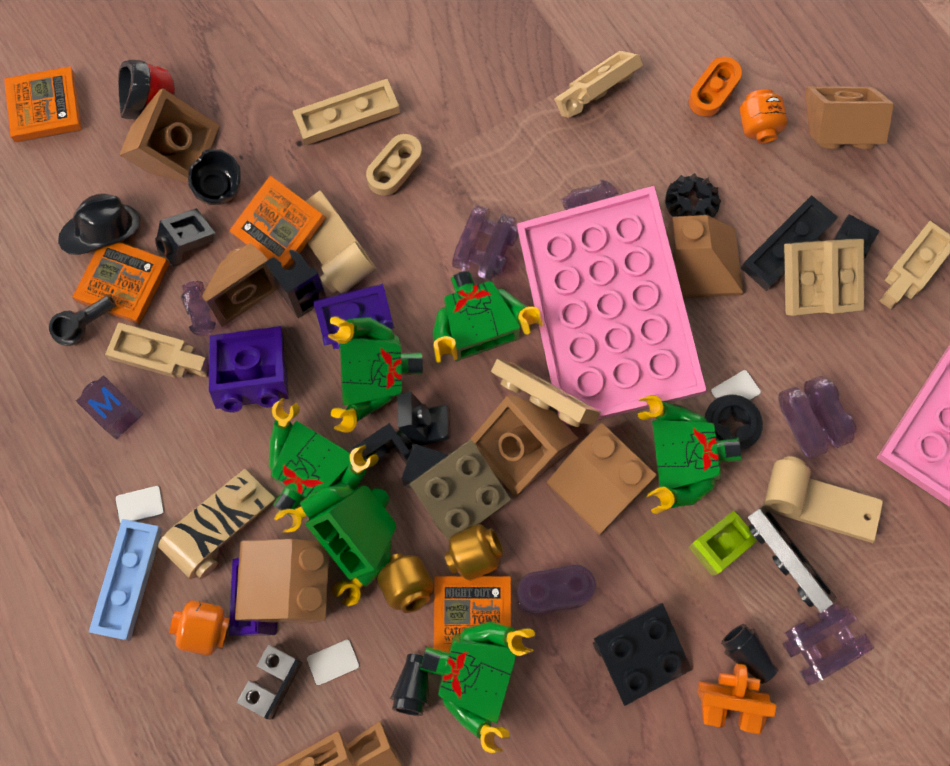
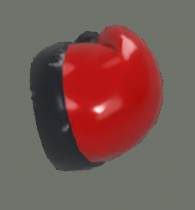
(139, 84)

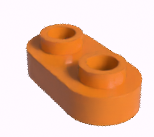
(713, 88)

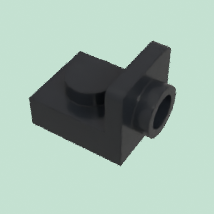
(856, 229)
(182, 234)
(422, 423)
(383, 441)

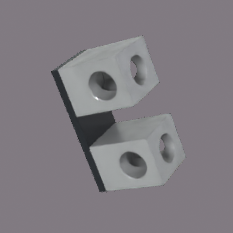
(269, 701)

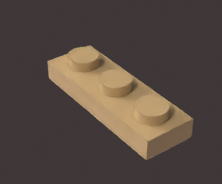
(346, 111)
(545, 394)

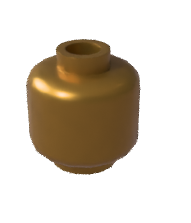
(474, 552)
(405, 583)

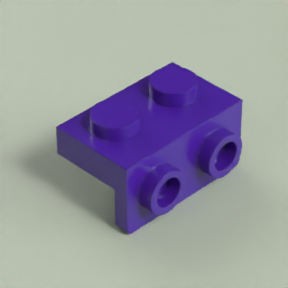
(353, 304)

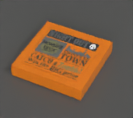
(42, 104)
(277, 222)
(124, 274)
(467, 604)

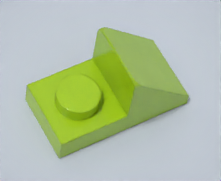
(723, 543)

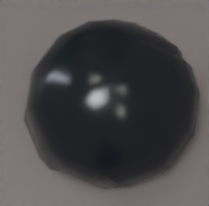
(215, 177)

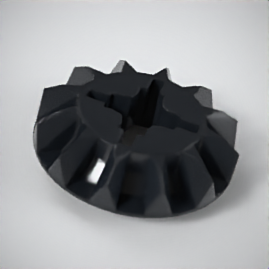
(680, 206)
(743, 411)

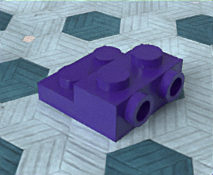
(247, 369)

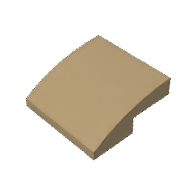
(824, 276)

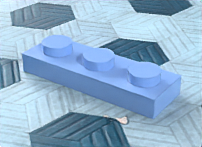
(125, 580)

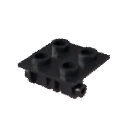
(642, 654)

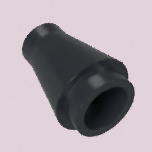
(747, 649)
(411, 689)

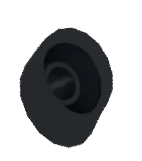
(98, 223)

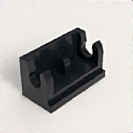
(297, 286)

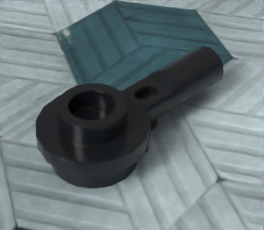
(69, 327)

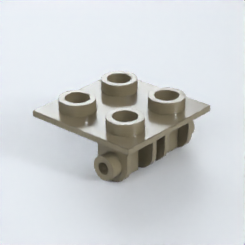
(460, 490)

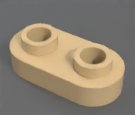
(392, 166)

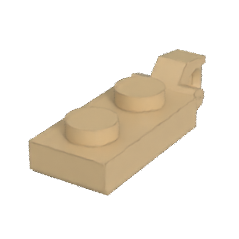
(596, 82)
(917, 264)
(155, 352)

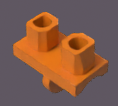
(735, 696)

